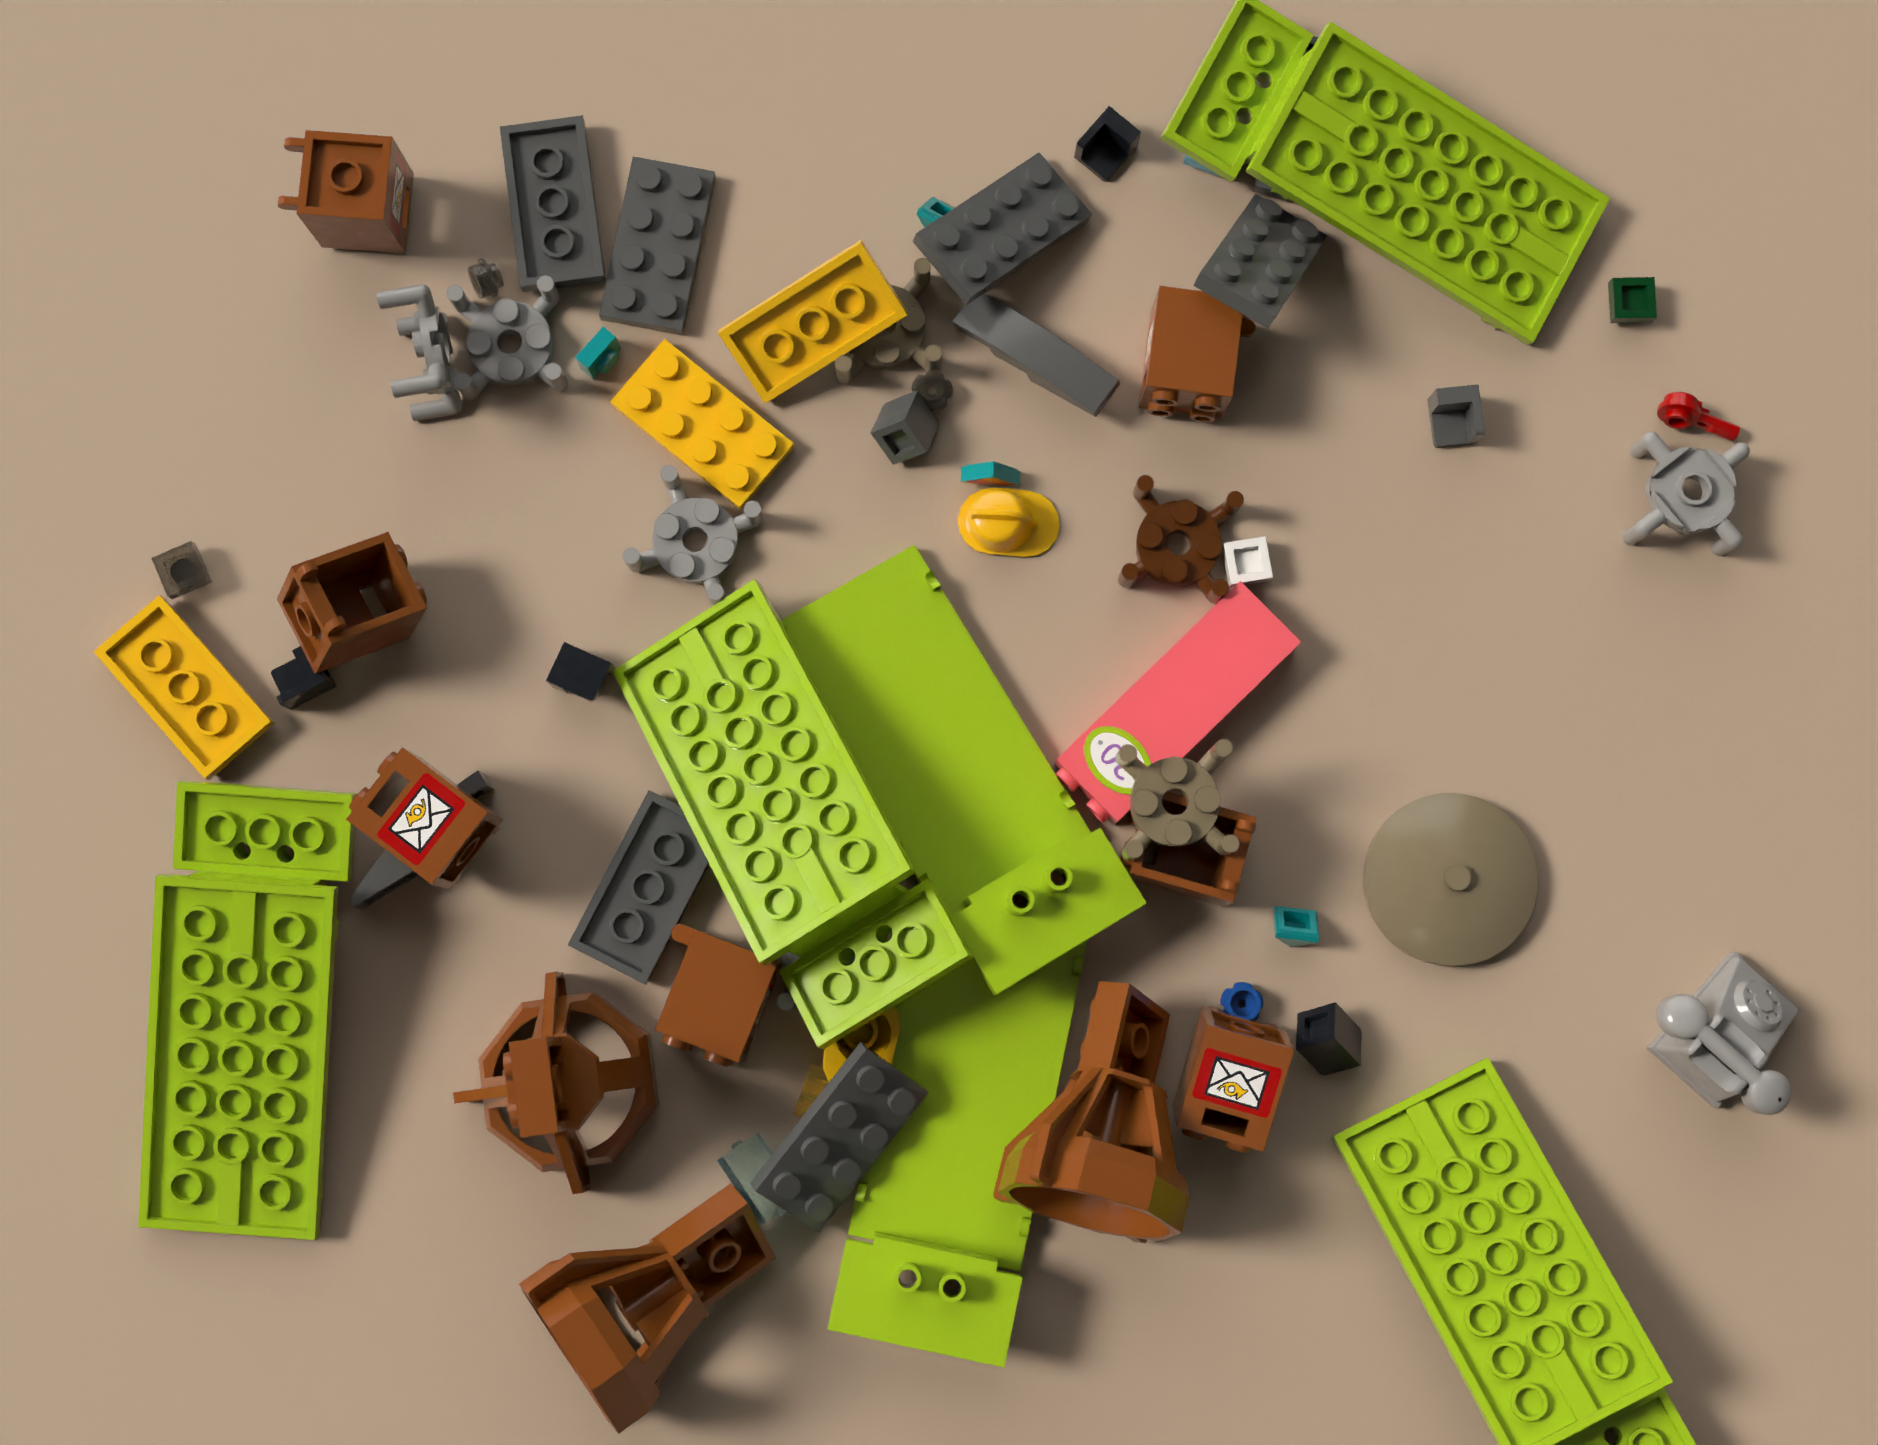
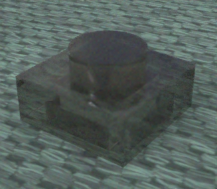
(181, 570)

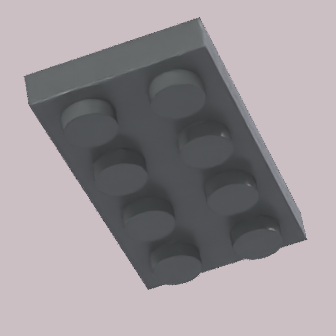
(552, 202)
(1002, 228)
(657, 245)
(1260, 260)
(643, 891)
(839, 1138)

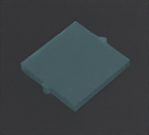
(742, 1166)

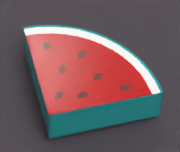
(990, 474)

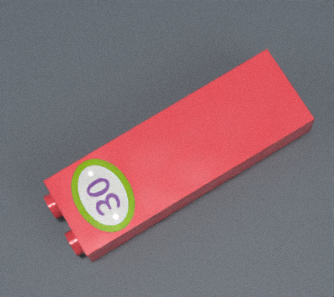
(1177, 699)

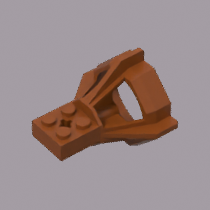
(558, 1082)
(1093, 1145)
(659, 1292)

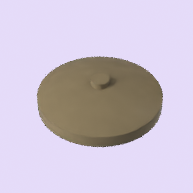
(1450, 879)

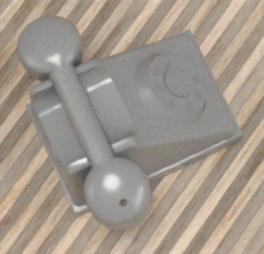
(1726, 1035)

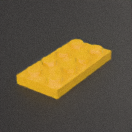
(813, 321)
(702, 424)
(184, 687)

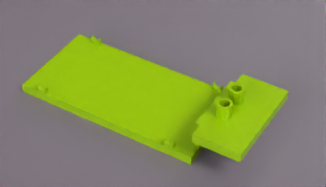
(1388, 164)
(958, 771)
(788, 816)
(243, 1011)
(932, 1189)
(1509, 1269)

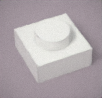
(1247, 561)

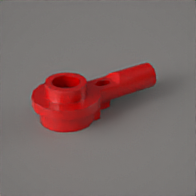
(1683, 409)

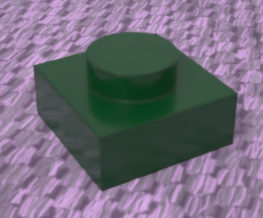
(1632, 300)

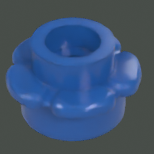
(1243, 991)

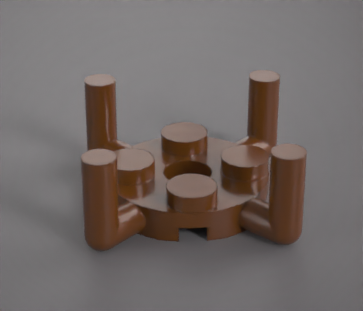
(1182, 518)

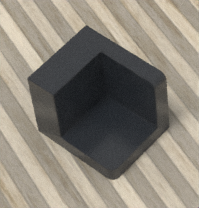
(1107, 144)
(579, 672)
(299, 682)
(1328, 1039)

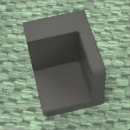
(1456, 416)
(905, 427)

